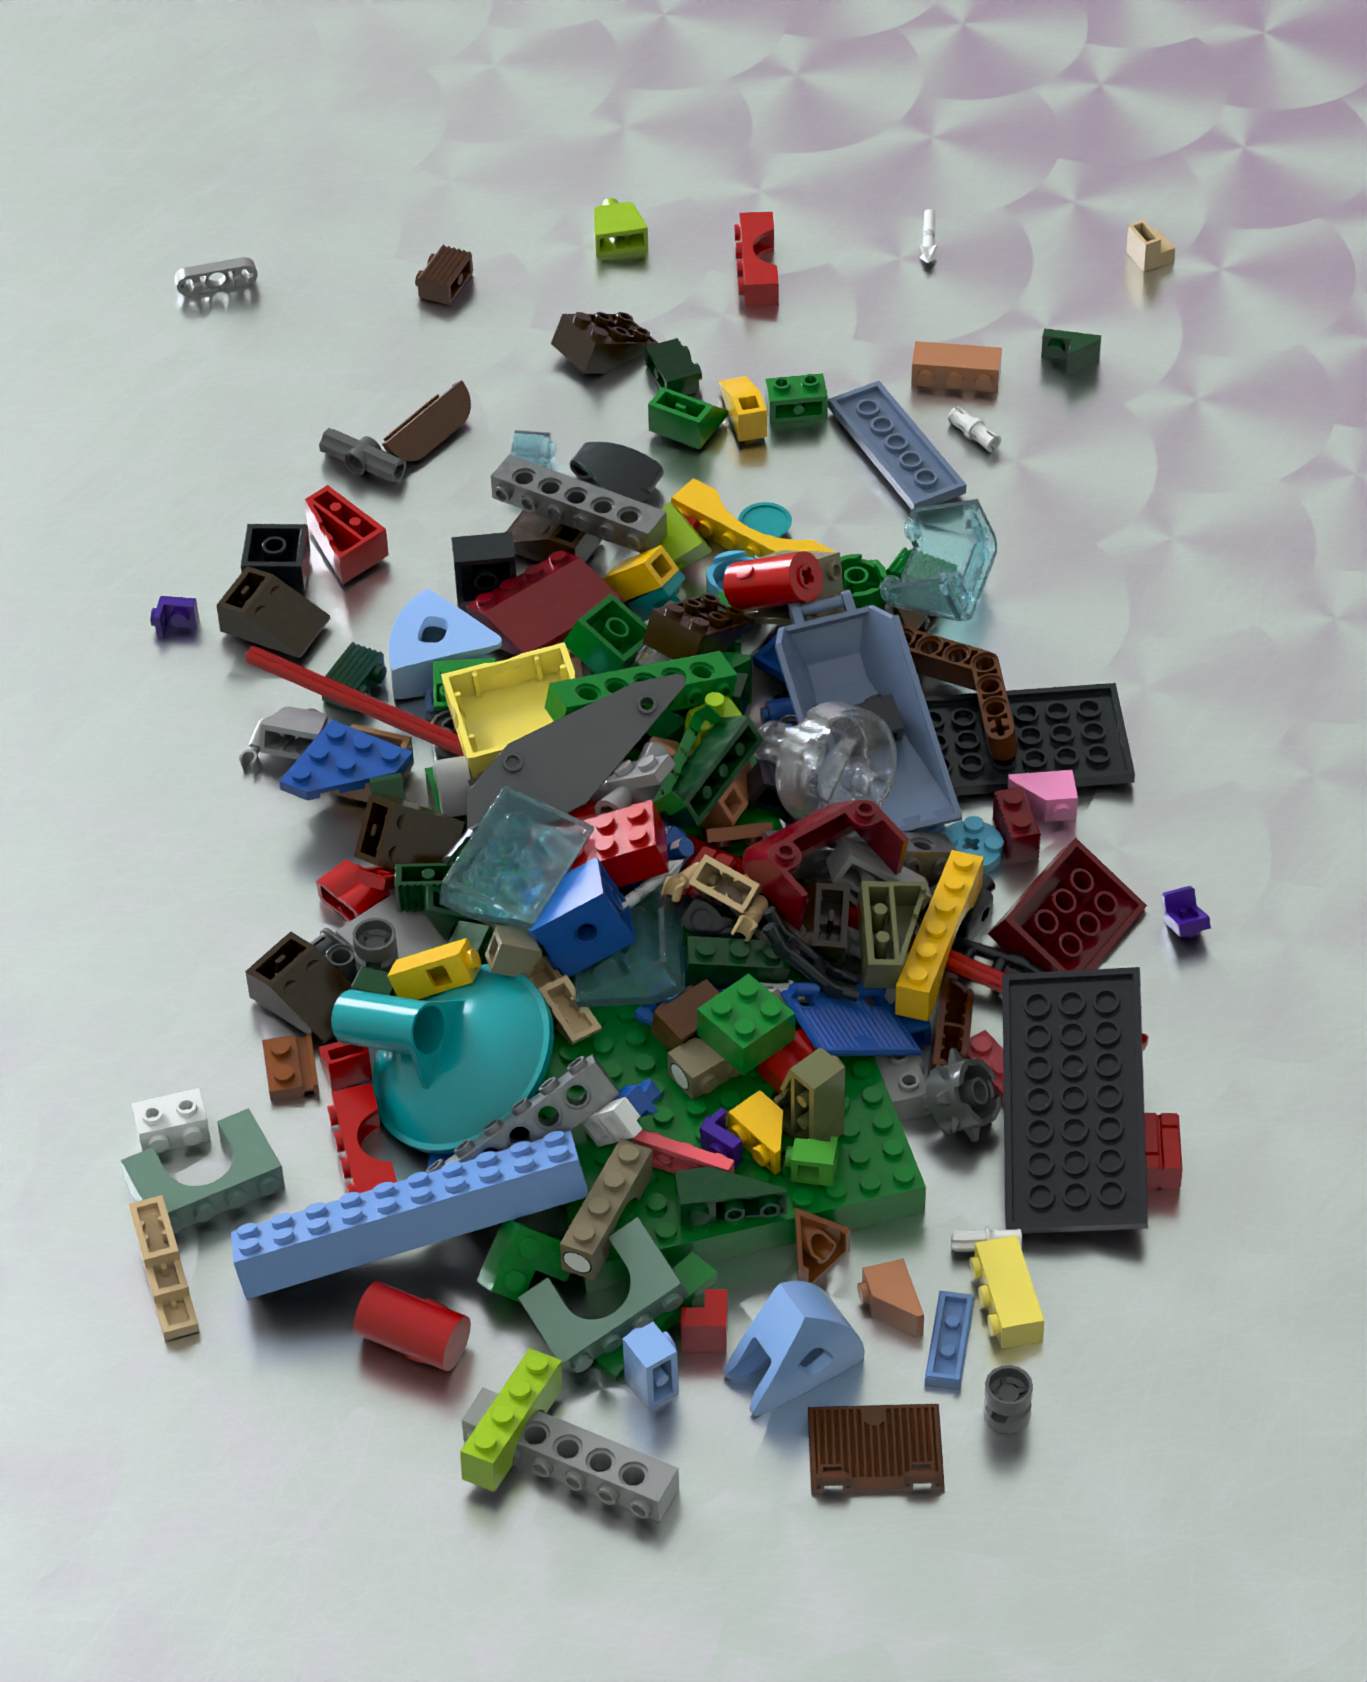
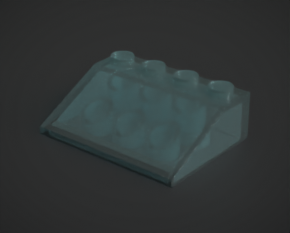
(514, 861)
(644, 970)

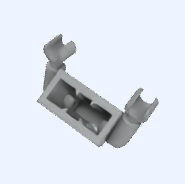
(283, 735)

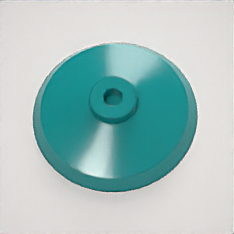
(766, 518)

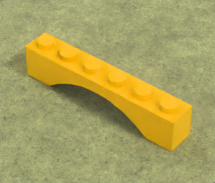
(723, 528)
(926, 962)

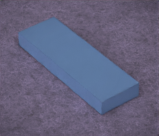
(949, 1340)

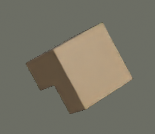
(1148, 246)

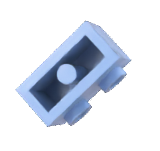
(651, 1365)

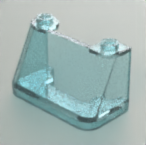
(947, 561)

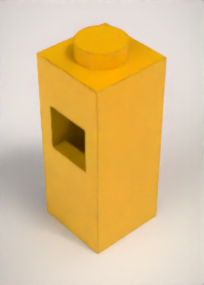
(641, 573)
(435, 970)

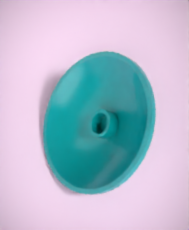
(450, 1056)

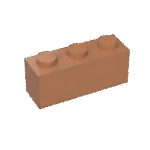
(956, 366)

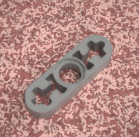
(206, 270)

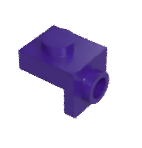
(1183, 913)
(717, 1138)

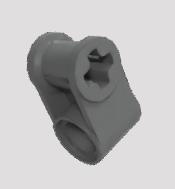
(337, 952)

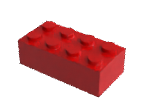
(628, 843)

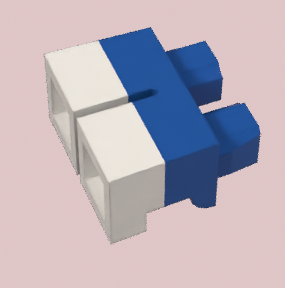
(619, 1116)

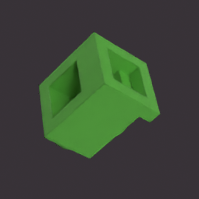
(812, 1161)

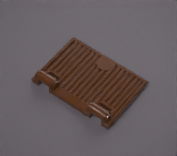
(875, 1447)

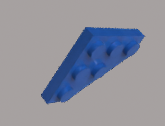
(342, 761)

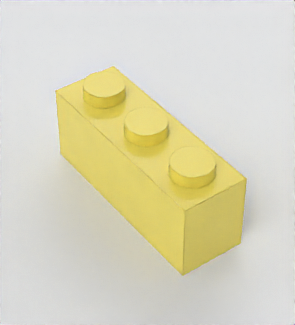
(1007, 1292)

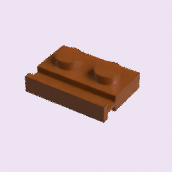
(724, 835)
(290, 1066)

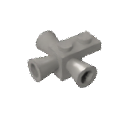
(634, 780)

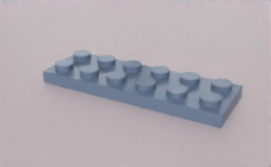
(896, 446)

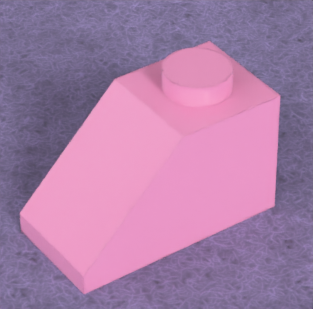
(1049, 793)

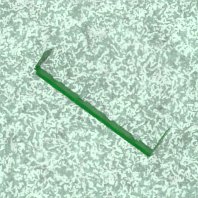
(670, 801)

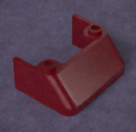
(781, 853)

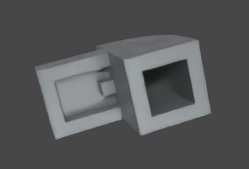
(452, 785)

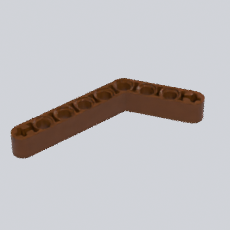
(973, 670)

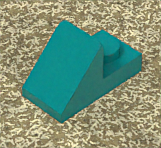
(658, 597)

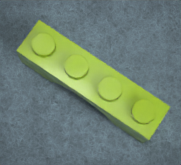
(493, 1442)

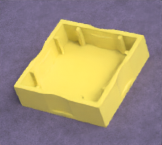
(503, 701)

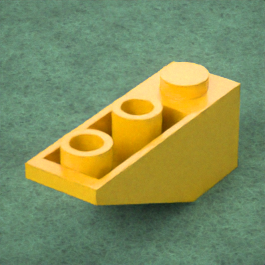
(744, 407)

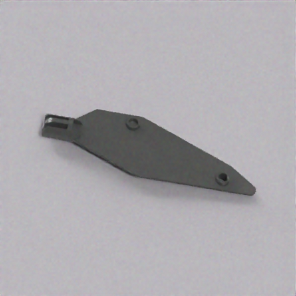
(572, 755)

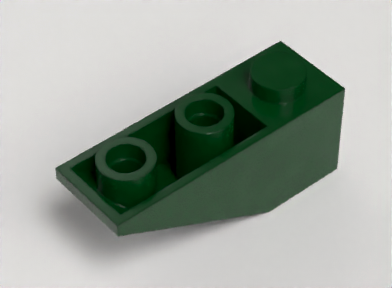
(719, 1195)

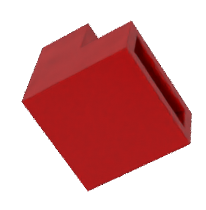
(345, 1064)
(707, 1326)

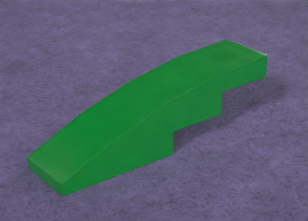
(696, 1277)

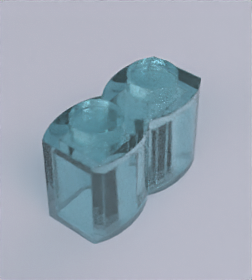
(534, 447)

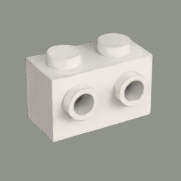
(171, 1121)

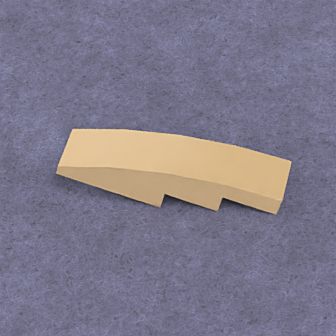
(571, 1021)
(163, 1267)

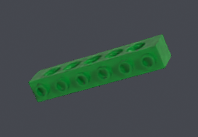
(702, 674)

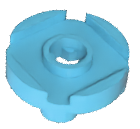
(979, 834)

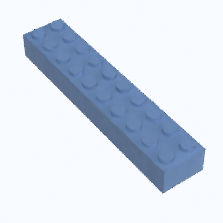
(408, 1214)

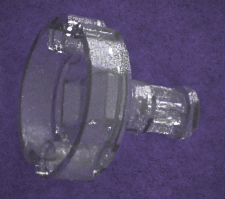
(830, 758)

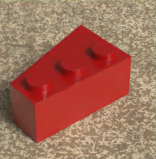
(345, 533)

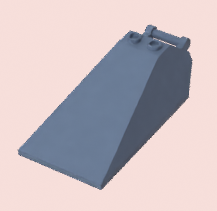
(862, 656)

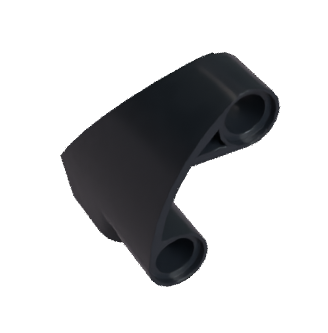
(618, 469)

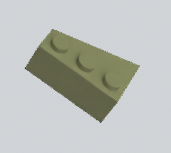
(886, 927)
(814, 1097)

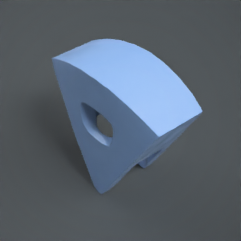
(429, 632)
(801, 1339)

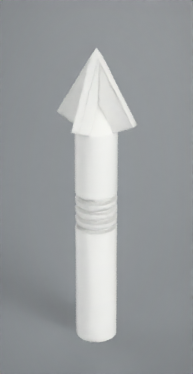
(928, 239)
(651, 884)

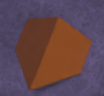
(818, 1245)

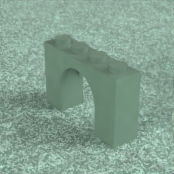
(252, 1175)
(651, 1293)

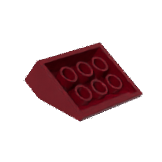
(541, 603)
(1069, 913)

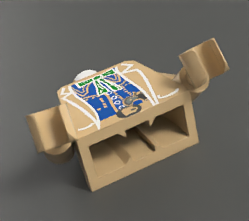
(724, 889)

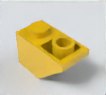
(760, 1128)

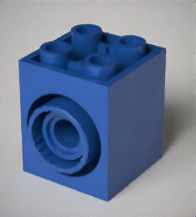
(584, 920)

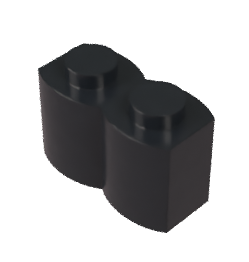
(763, 790)
(703, 919)

